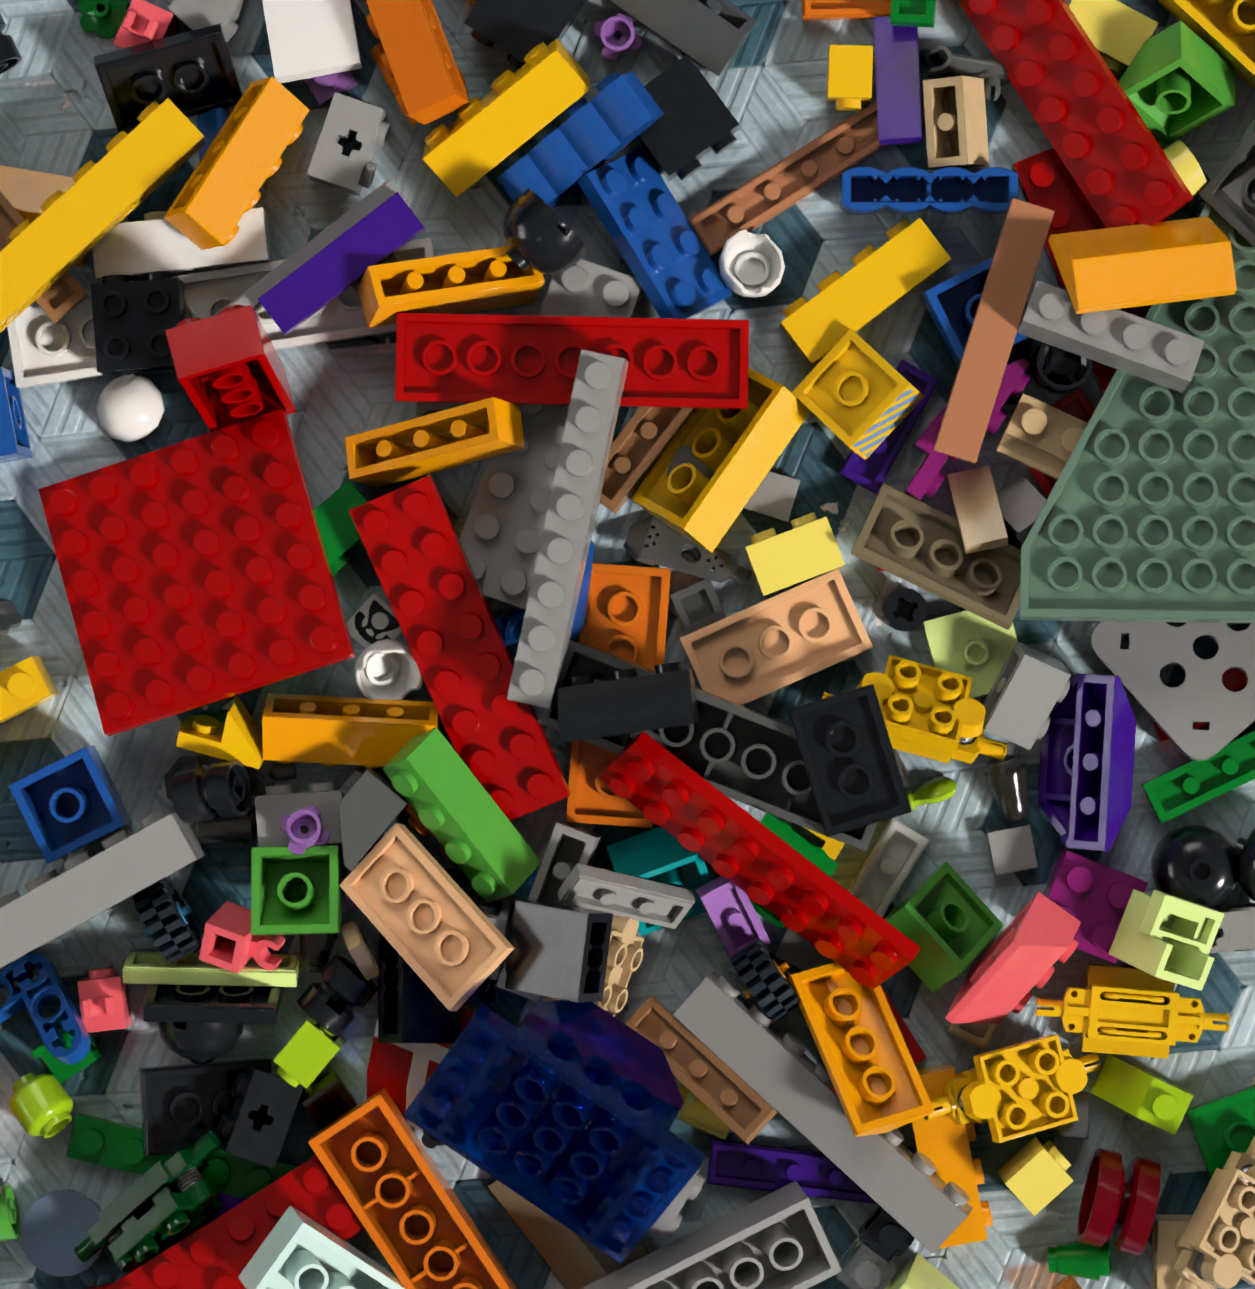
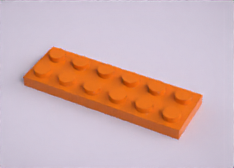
(629, 621)

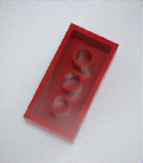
(229, 367)

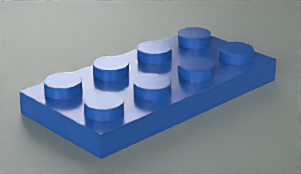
(654, 236)

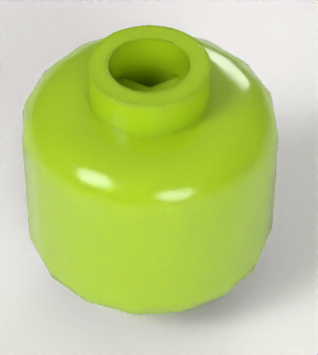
(41, 1105)

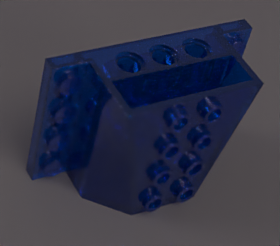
(565, 1116)

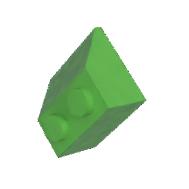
(1178, 83)
(297, 890)
(946, 924)

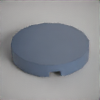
(55, 1227)

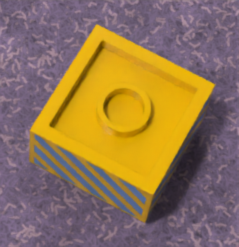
(857, 394)

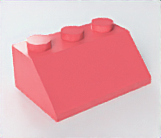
(1016, 963)

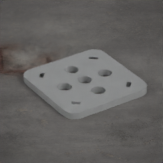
(1201, 695)

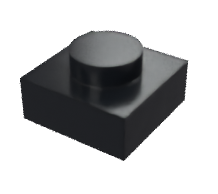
(327, 1099)

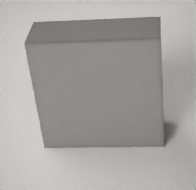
(1012, 849)

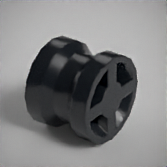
(898, 612)

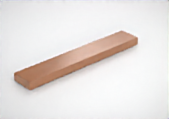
(790, 180)
(993, 330)

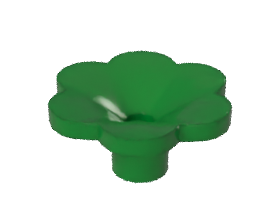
(105, 22)

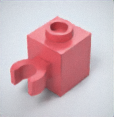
(144, 24)
(229, 941)
(104, 1001)

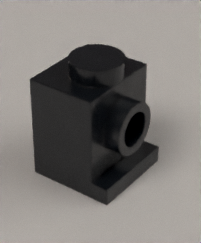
(885, 1234)

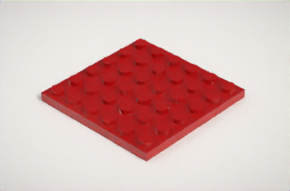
(196, 572)

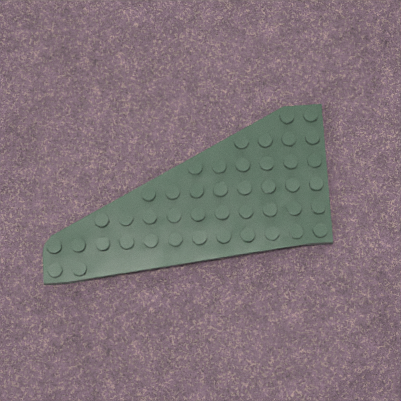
(1161, 483)

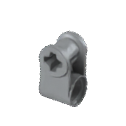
(1236, 929)

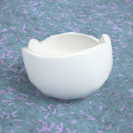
(751, 264)
(129, 408)
(387, 671)

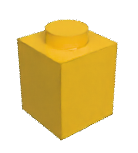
(849, 76)

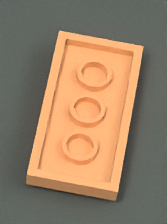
(778, 640)
(426, 917)

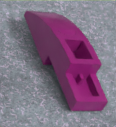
(928, 477)

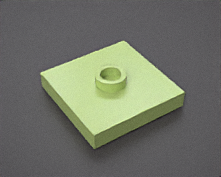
(969, 647)

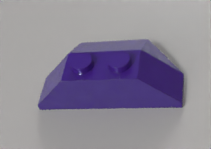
(1088, 762)

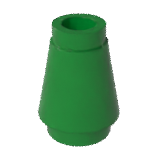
(1080, 1260)

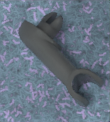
(963, 65)

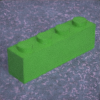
(462, 815)

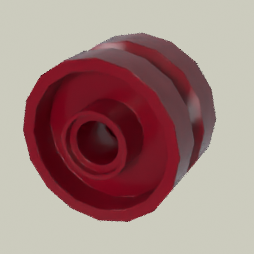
(1119, 1202)

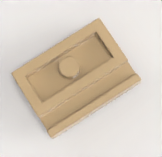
(1040, 436)

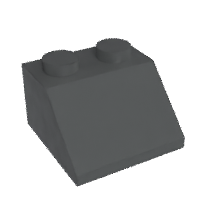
(367, 813)

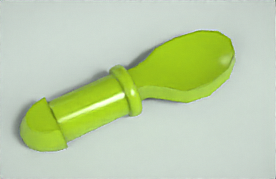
(932, 791)

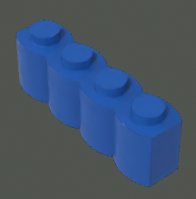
(584, 141)
(913, 190)

